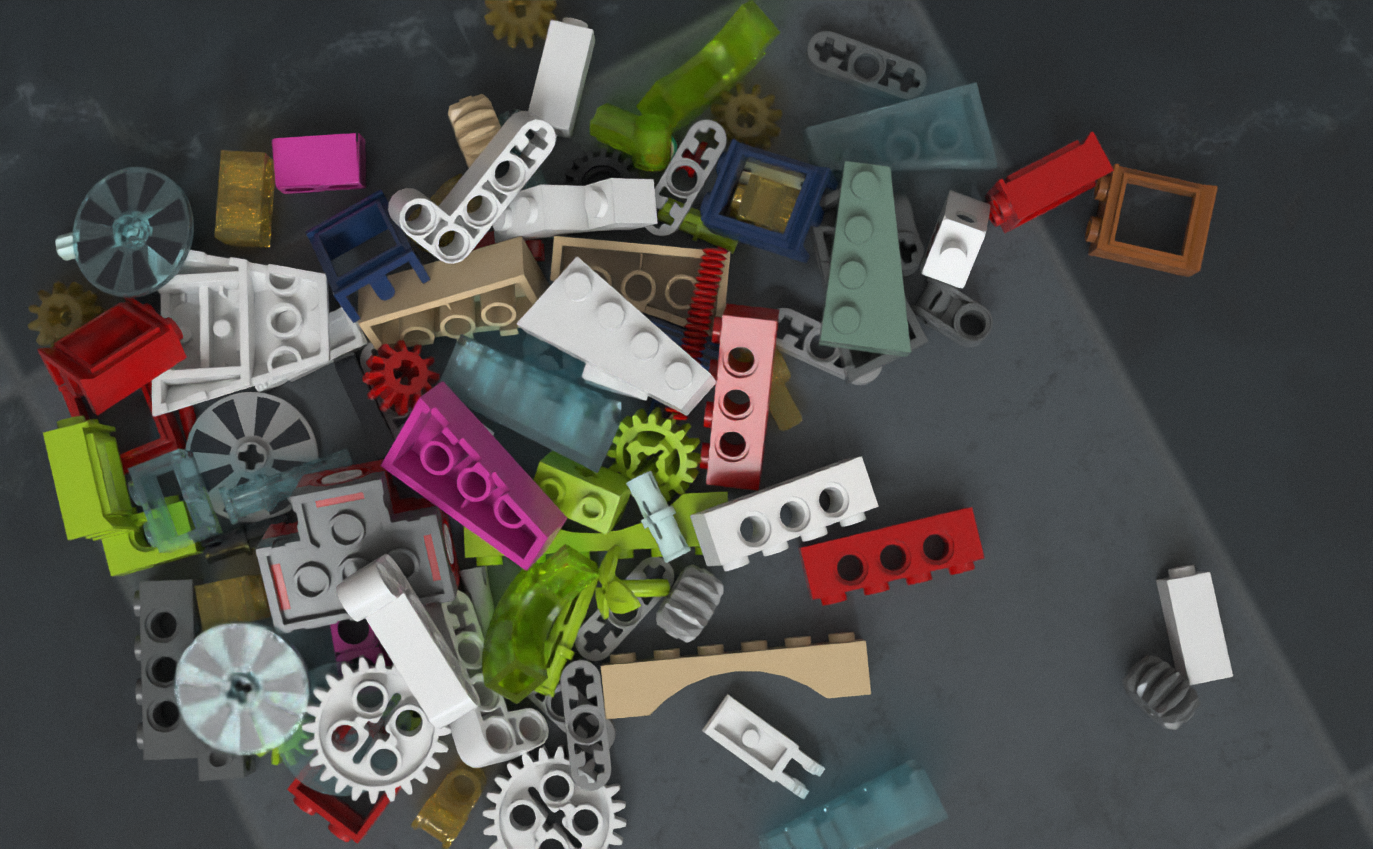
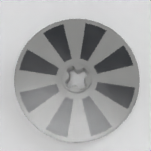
(232, 427)

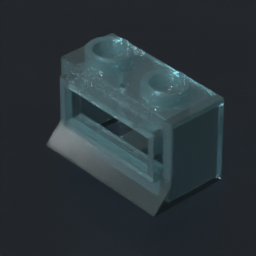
(146, 492)

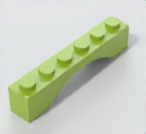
(628, 539)

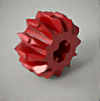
(410, 364)

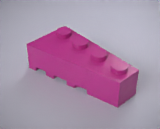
(473, 478)

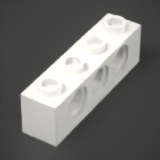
(720, 526)

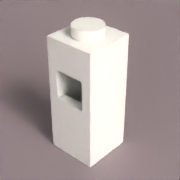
(562, 74)
(1194, 625)

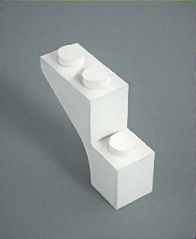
(577, 209)

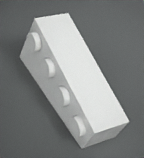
(607, 332)

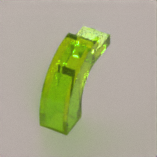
(716, 68)
(519, 626)

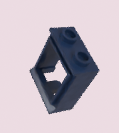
(805, 212)
(351, 229)

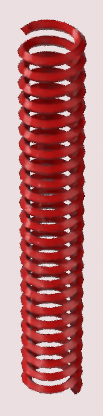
(702, 306)

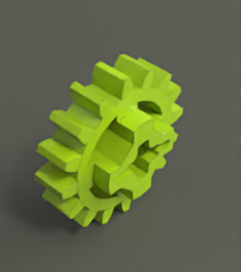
(648, 435)

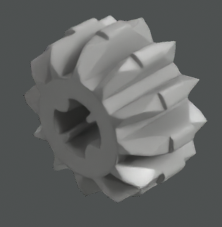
(689, 603)

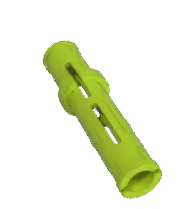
(562, 637)

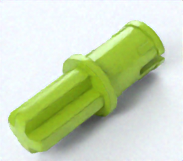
(694, 226)

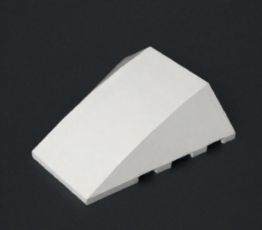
(240, 327)

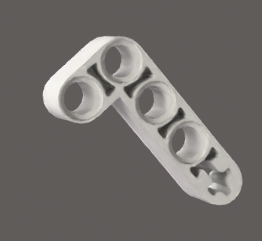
(477, 181)
(410, 639)
(489, 731)

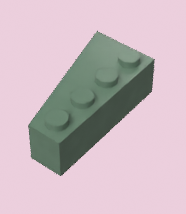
(865, 278)

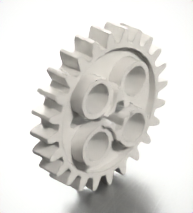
(341, 707)
(534, 774)

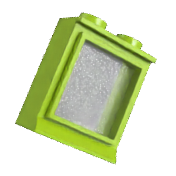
(89, 479)

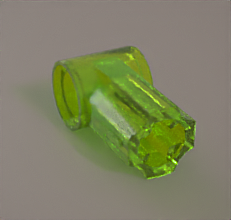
(642, 136)

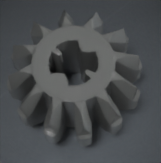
(1161, 692)

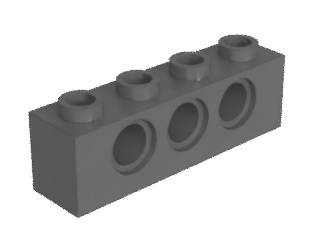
(152, 600)

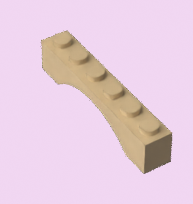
(642, 685)

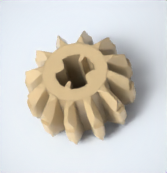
(473, 125)

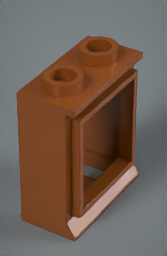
(1102, 228)

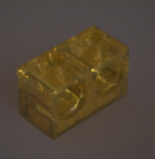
(245, 199)
(764, 203)
(232, 600)

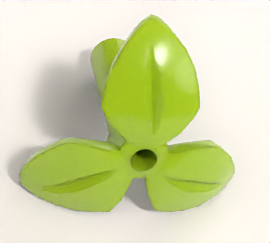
(622, 595)

